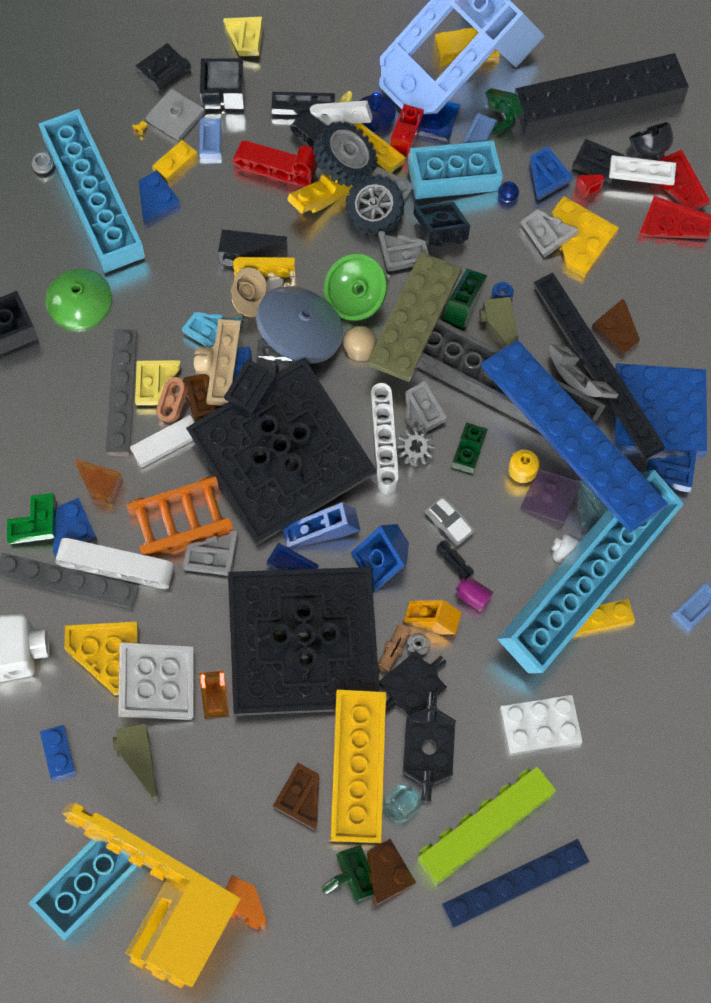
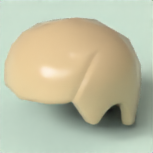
(359, 343)

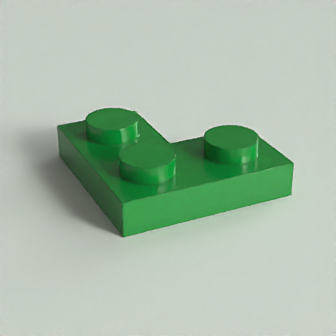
(38, 525)

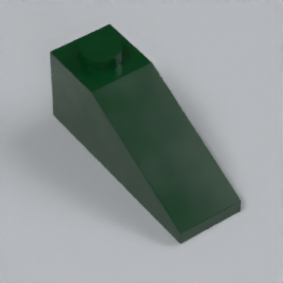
(464, 298)

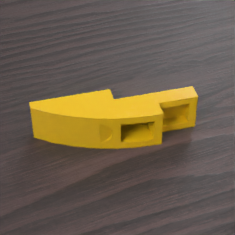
(317, 195)

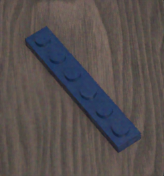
(515, 883)

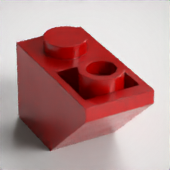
(407, 129)

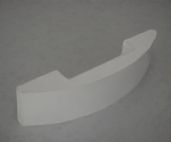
(565, 362)

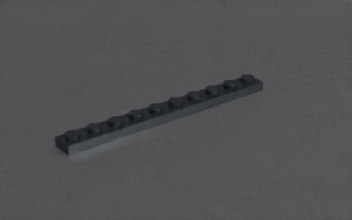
(598, 365)

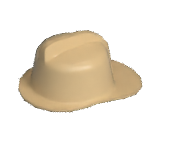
(248, 291)

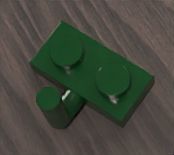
(505, 103)
(355, 873)

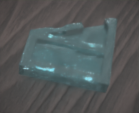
(589, 506)

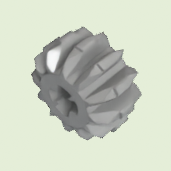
(423, 448)

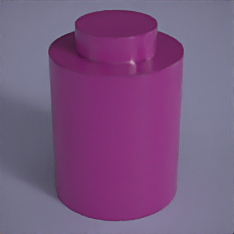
(474, 593)

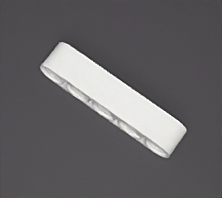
(384, 428)
(114, 563)

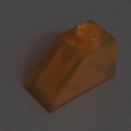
(100, 482)

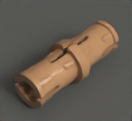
(393, 648)

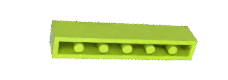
(486, 825)

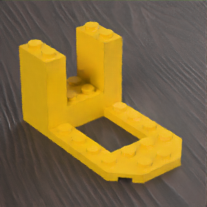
(185, 914)

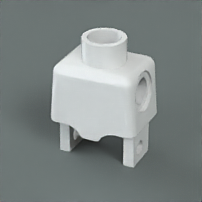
(20, 646)

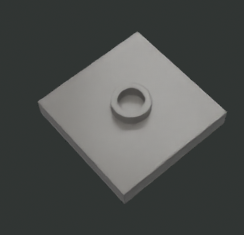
(175, 114)

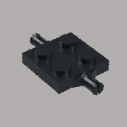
(410, 682)

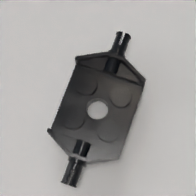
(431, 726)

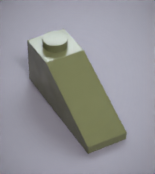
(499, 321)
(135, 750)

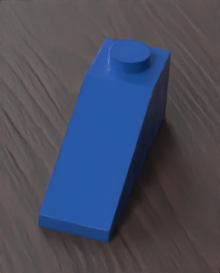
(322, 526)

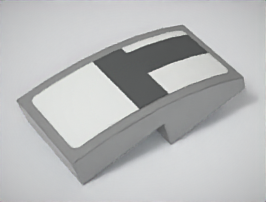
(449, 520)

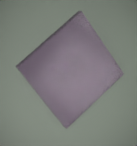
(551, 496)

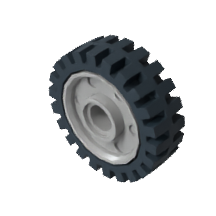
(344, 154)

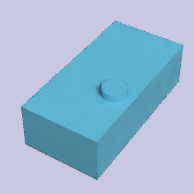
(454, 169)
(82, 887)

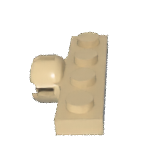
(219, 360)

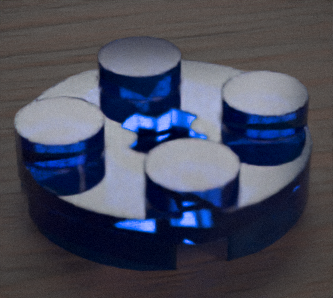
(385, 110)

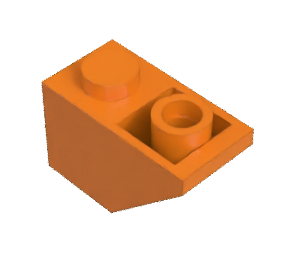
(249, 904)

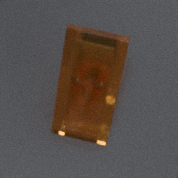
(214, 694)

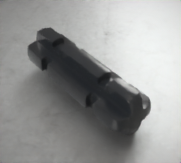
(455, 559)

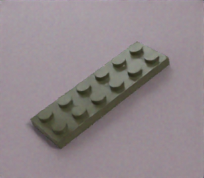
(414, 317)

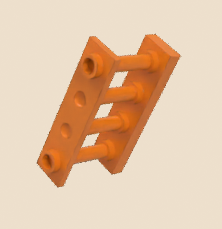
(174, 540)

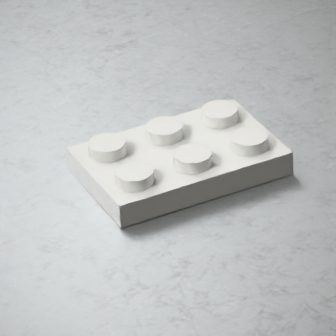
(541, 725)

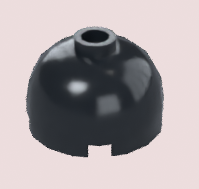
(653, 141)

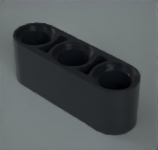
(307, 128)

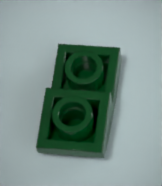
(469, 448)

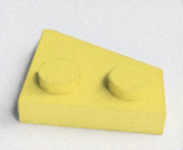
(245, 34)

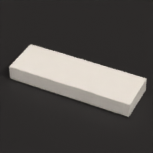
(642, 170)
(162, 442)

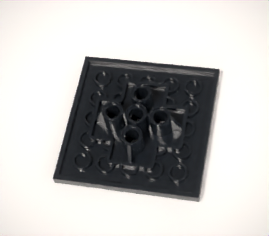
(267, 492)
(269, 673)

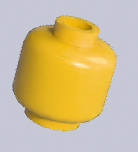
(523, 466)

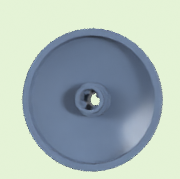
(299, 324)

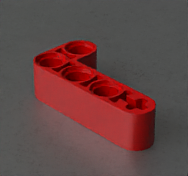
(277, 164)

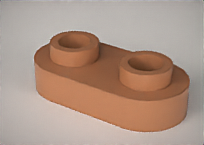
(172, 400)

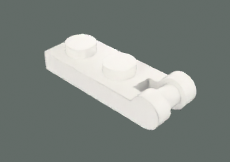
(342, 112)

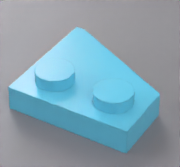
(204, 327)

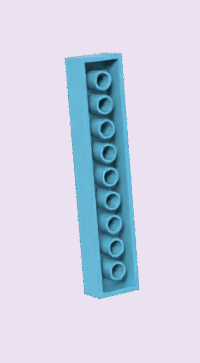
(582, 584)

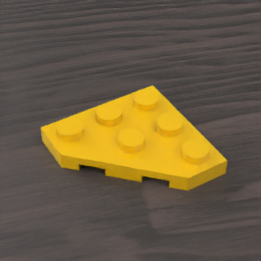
(593, 237)
(98, 648)

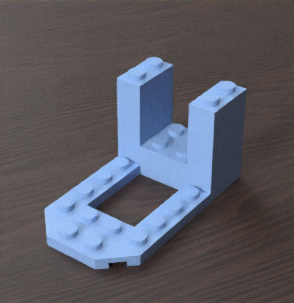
(499, 28)

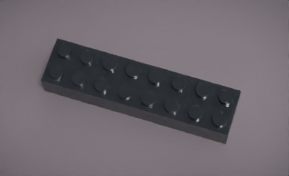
(601, 94)

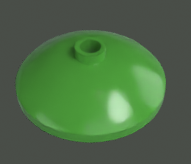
(343, 286)
(80, 308)

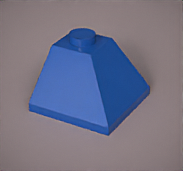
(384, 552)

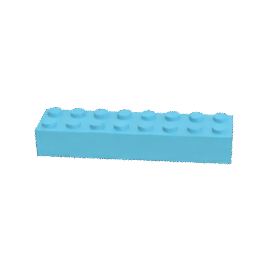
(92, 191)

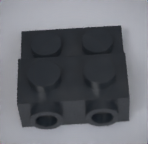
(442, 224)

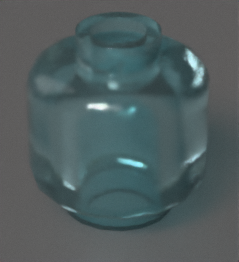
(401, 803)

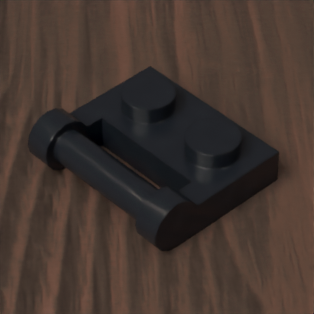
(159, 63)

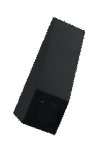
(248, 244)

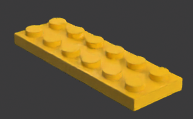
(358, 767)

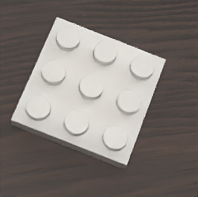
(155, 681)

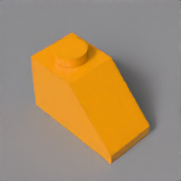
(433, 616)

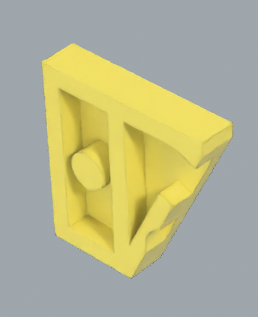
(151, 379)

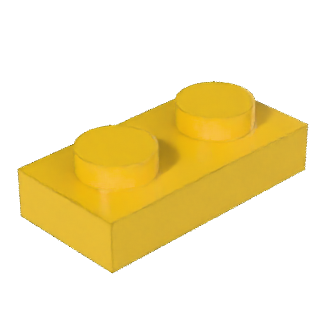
(175, 161)

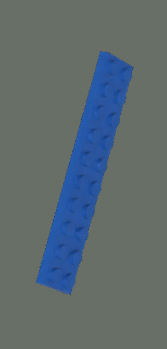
(574, 436)

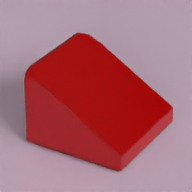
(589, 184)

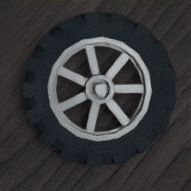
(367, 187)

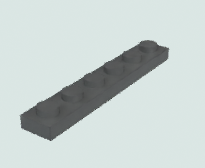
(121, 393)
(68, 581)

